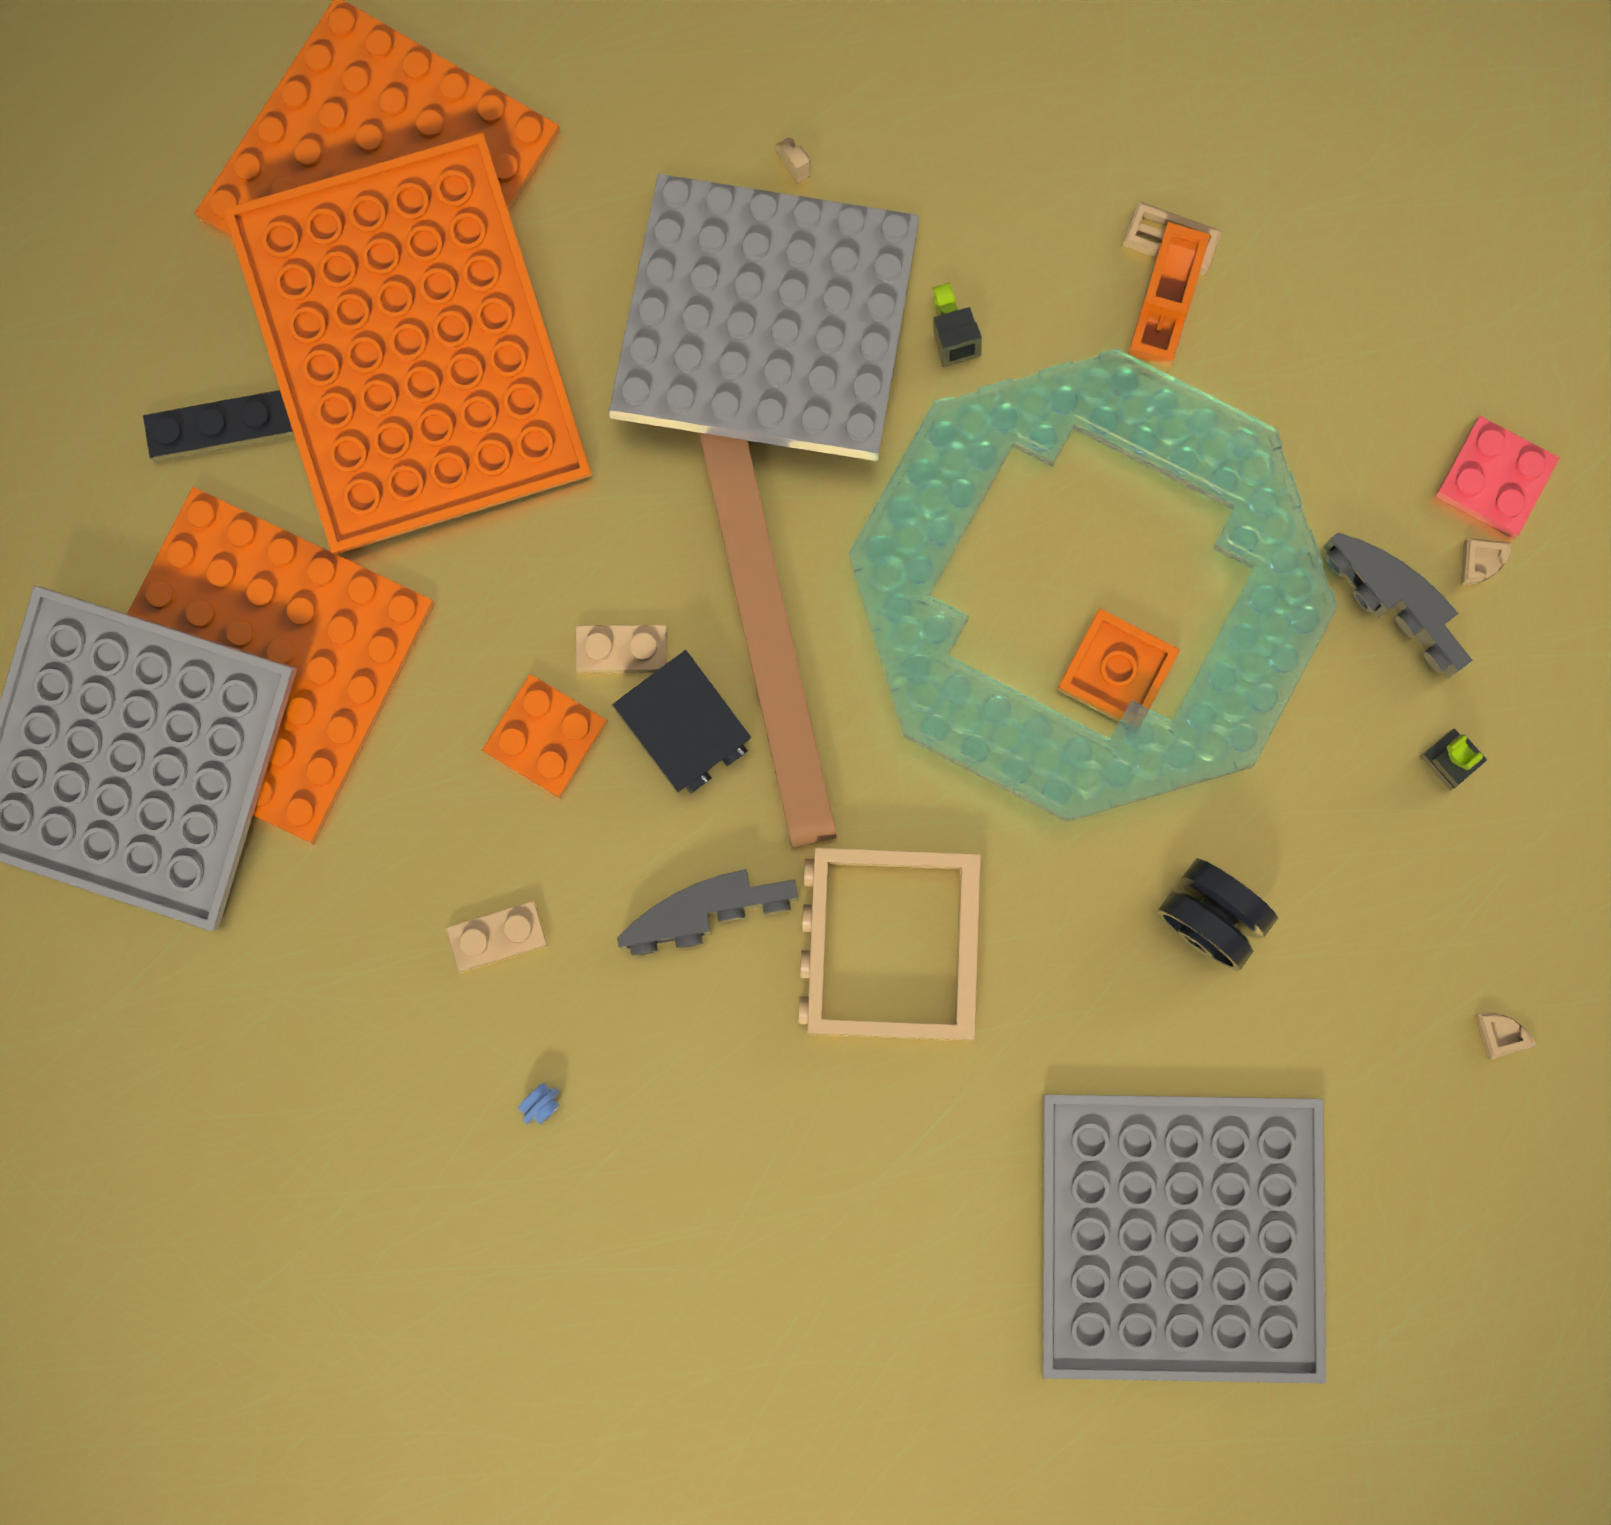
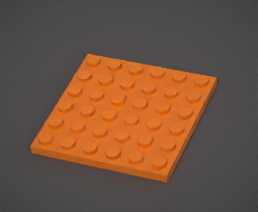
(368, 98)
(299, 606)

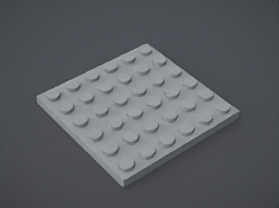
(765, 317)
(133, 755)
(1183, 1239)

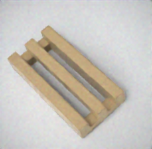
(1161, 216)

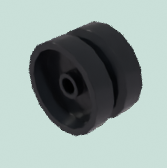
(1217, 914)

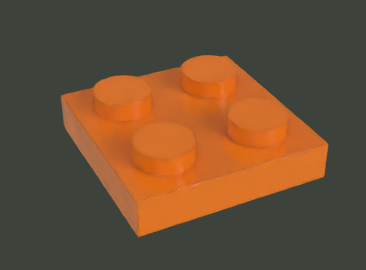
(1117, 666)
(545, 736)

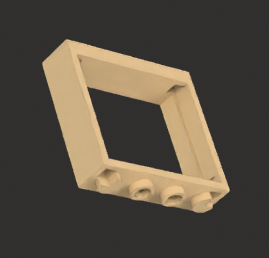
(967, 944)

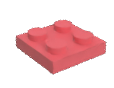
(1497, 477)

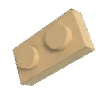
(621, 648)
(496, 936)

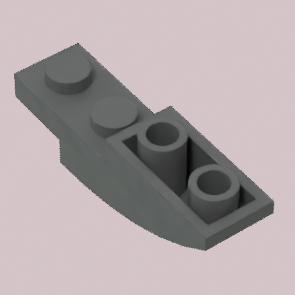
(1389, 583)
(687, 912)

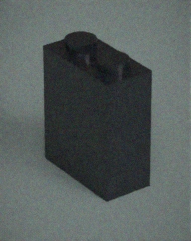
(683, 723)

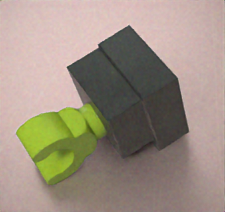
(954, 328)
(1453, 758)

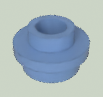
(539, 1104)

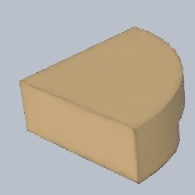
(795, 159)
(1483, 559)
(1502, 1035)

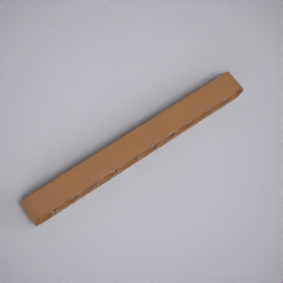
(768, 640)

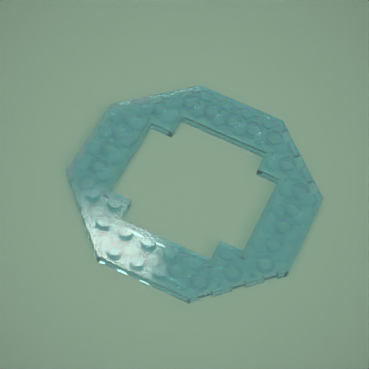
(1016, 738)

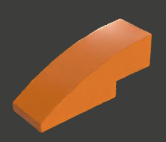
(1168, 296)

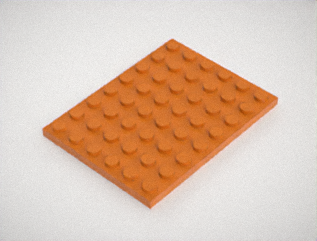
(407, 343)

